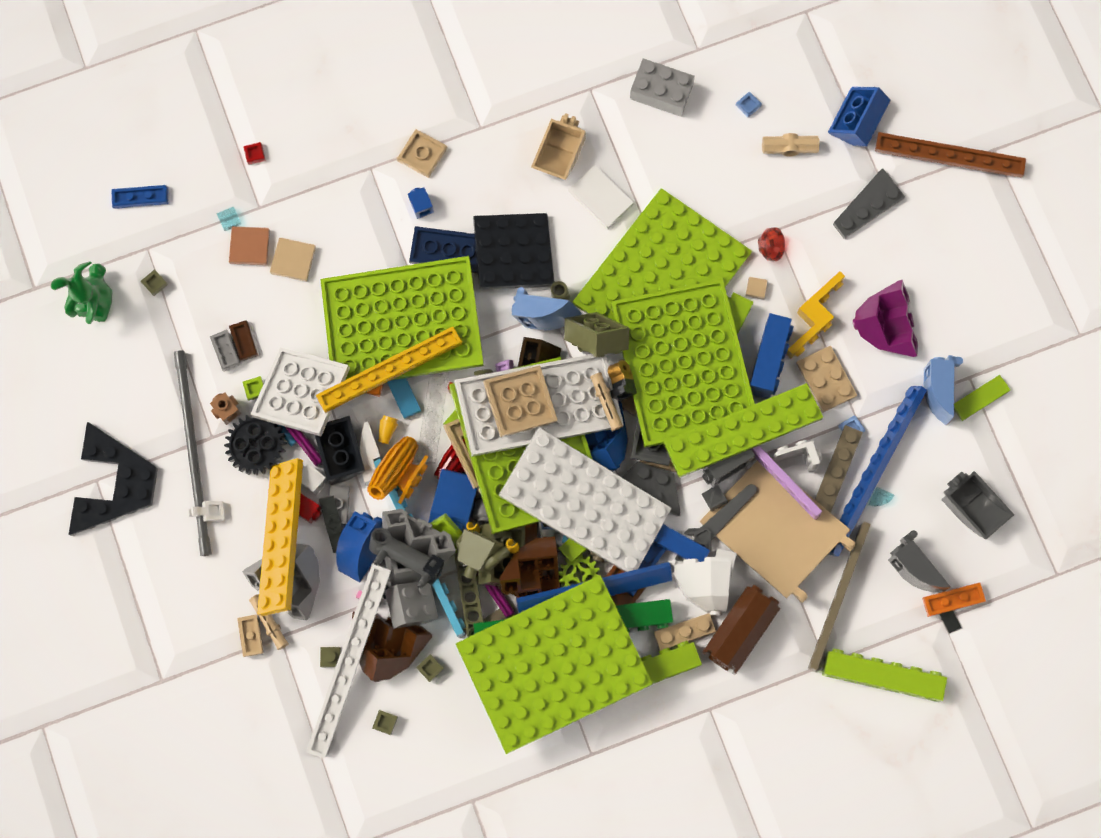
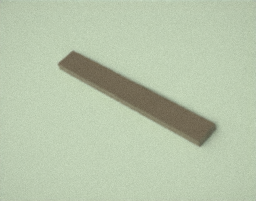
(838, 597)

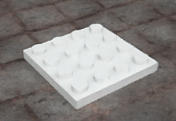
(292, 388)

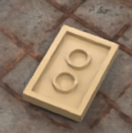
(826, 379)

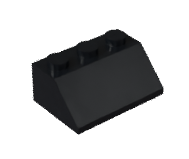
(340, 451)

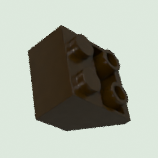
(537, 350)

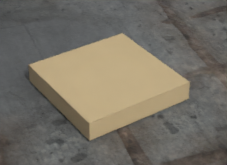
(422, 153)
(292, 259)

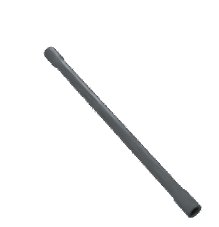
(181, 366)

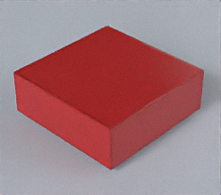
(254, 153)

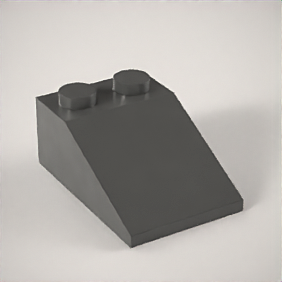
(654, 454)

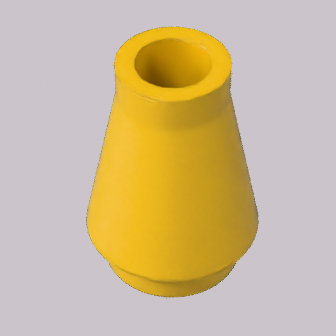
(386, 429)

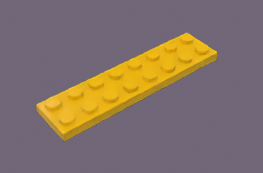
(280, 537)

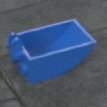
(353, 550)

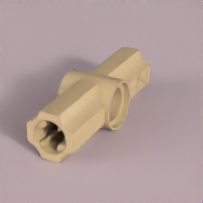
(790, 144)

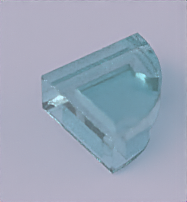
(880, 497)

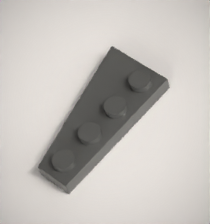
(872, 201)

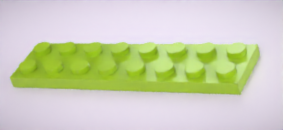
(743, 430)

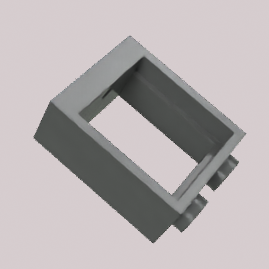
(724, 469)

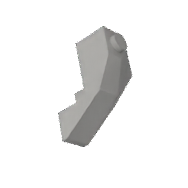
(417, 535)
(304, 584)

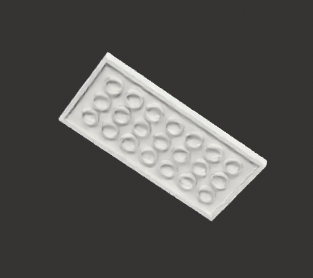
(571, 394)
(585, 501)

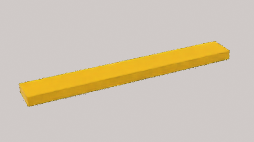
(389, 369)

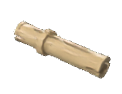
(606, 401)
(269, 623)

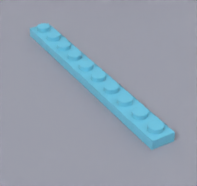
(440, 589)

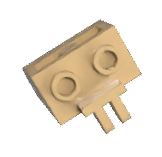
(560, 147)

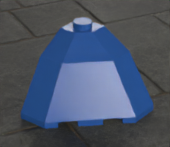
(609, 446)

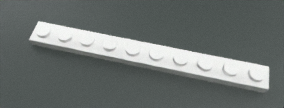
(348, 660)

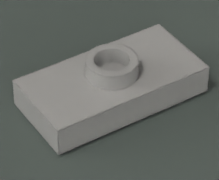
(225, 350)
(341, 497)

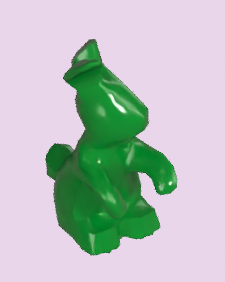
(86, 296)

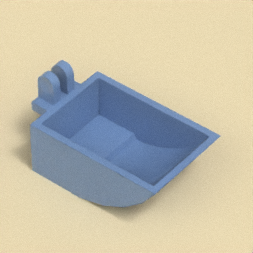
(541, 312)
(940, 386)

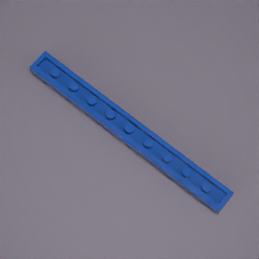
(880, 460)

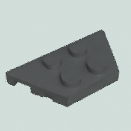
(655, 482)

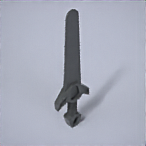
(714, 525)

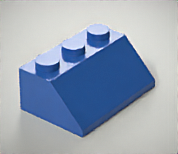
(859, 115)

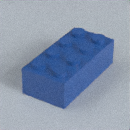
(769, 356)

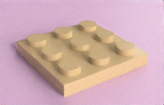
(520, 401)

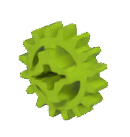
(591, 571)

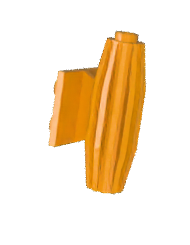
(397, 470)

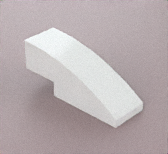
(369, 452)

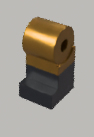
(621, 380)

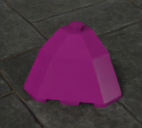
(886, 322)

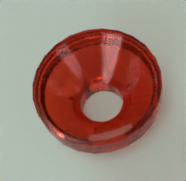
(772, 244)

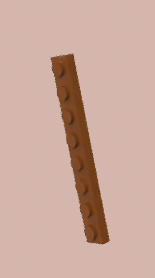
(950, 155)

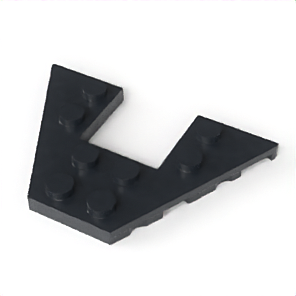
(132, 488)

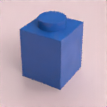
(420, 202)

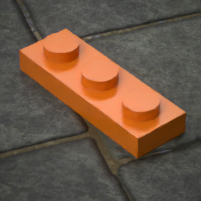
(954, 599)

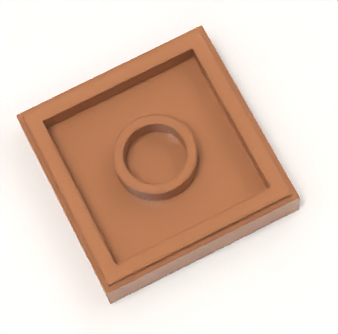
(249, 245)

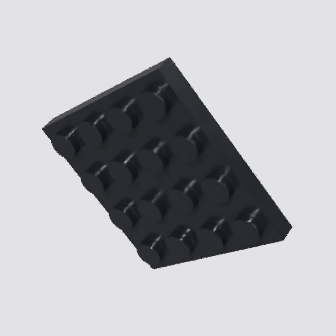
(513, 251)

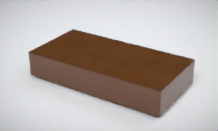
(243, 340)

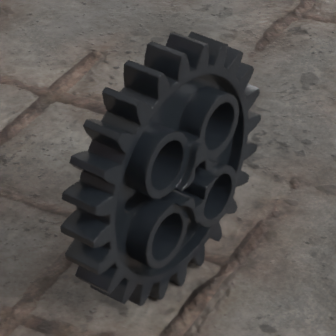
(267, 456)

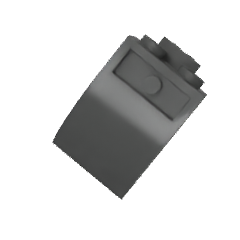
(976, 504)
(916, 567)

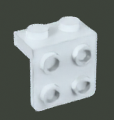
(807, 449)

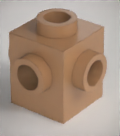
(225, 407)

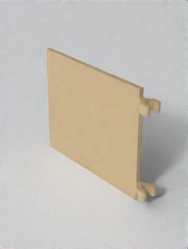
(778, 534)

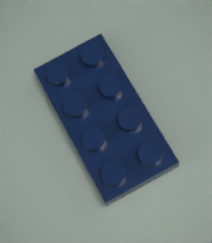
(440, 244)

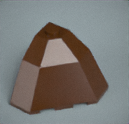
(532, 569)
(390, 649)

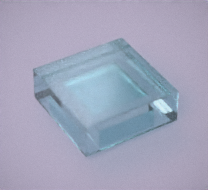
(229, 218)

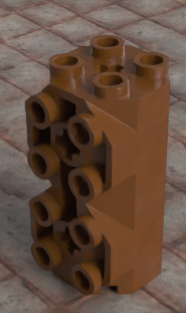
(742, 629)

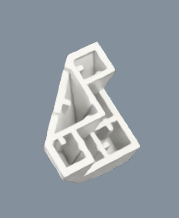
(704, 582)

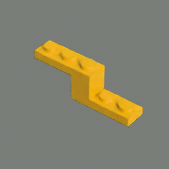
(816, 315)

